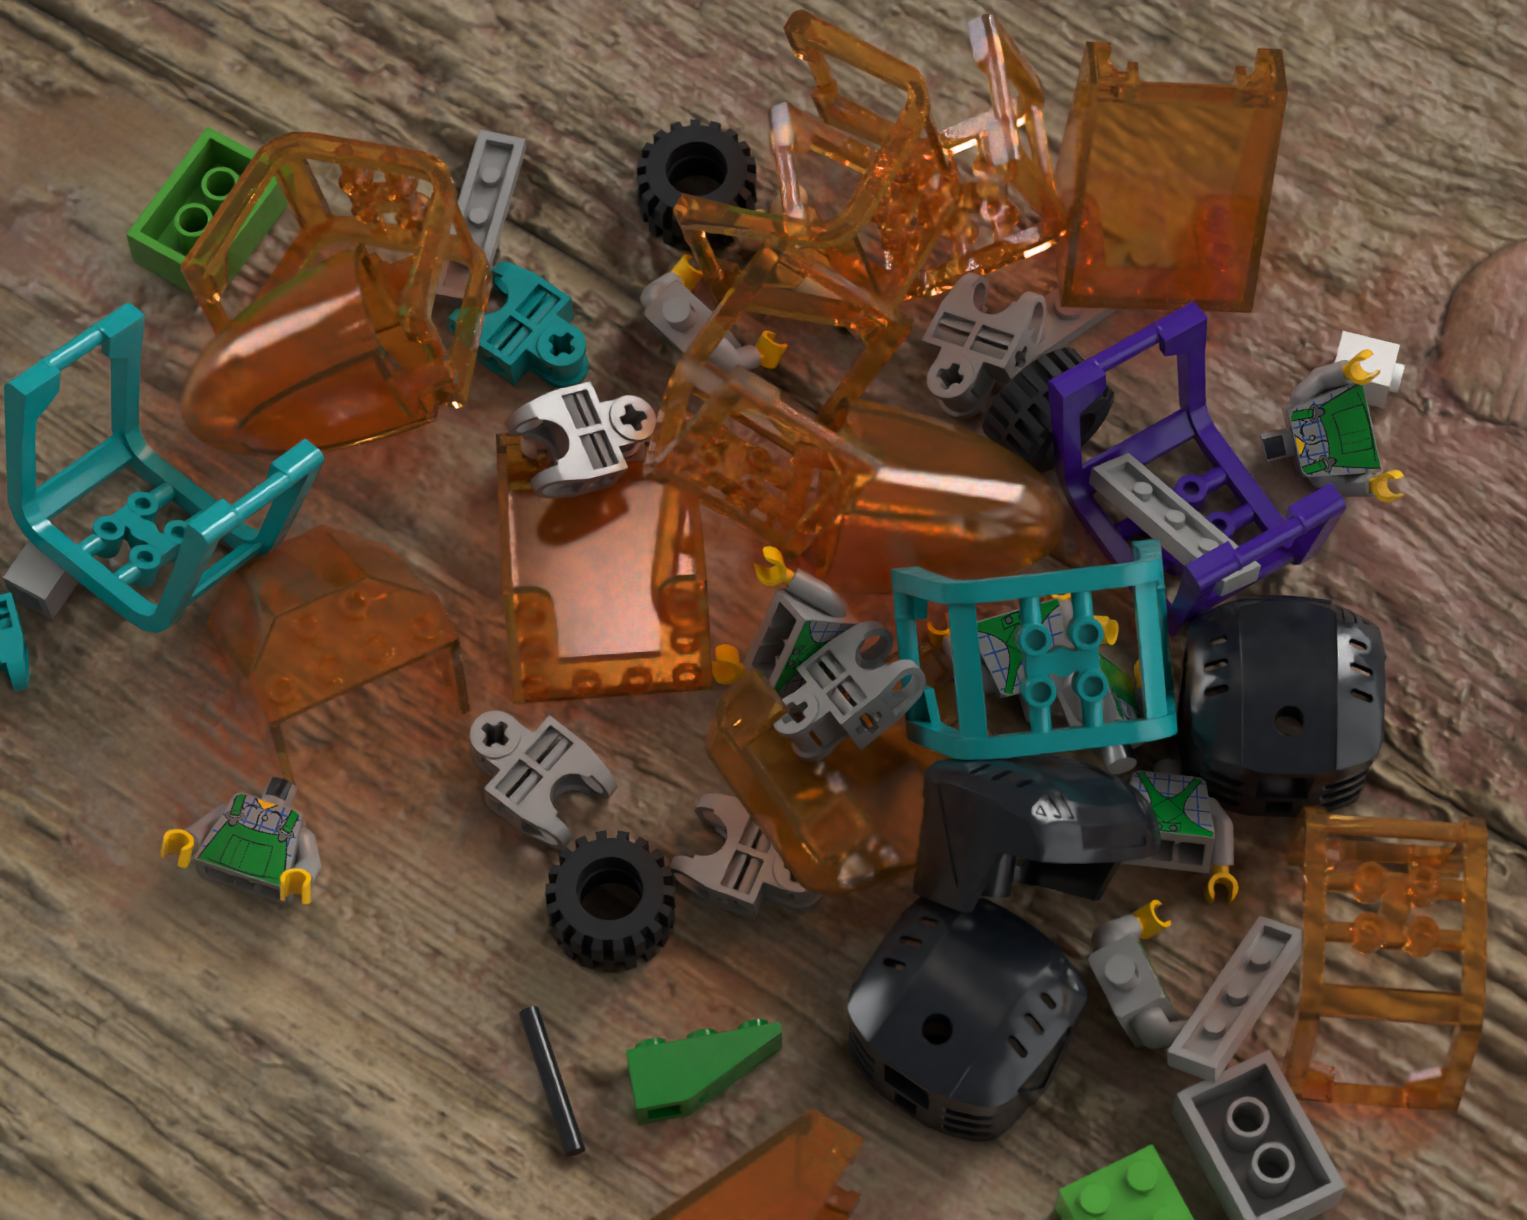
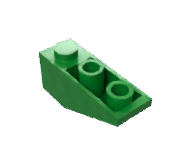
(687, 1073)

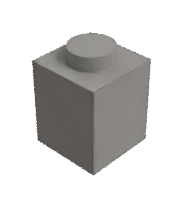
(39, 582)

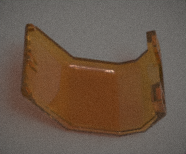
(836, 818)

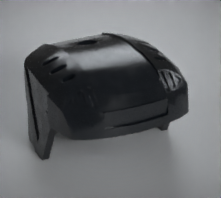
(1281, 661)
(1046, 808)
(981, 981)

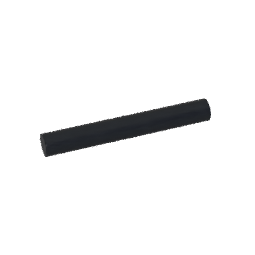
(552, 1081)

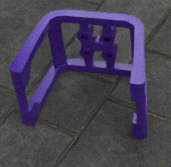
(1281, 541)

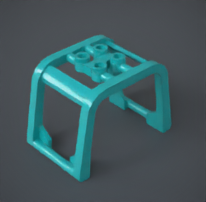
(183, 542)
(916, 586)

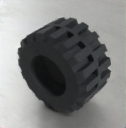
(687, 153)
(1022, 415)
(610, 862)

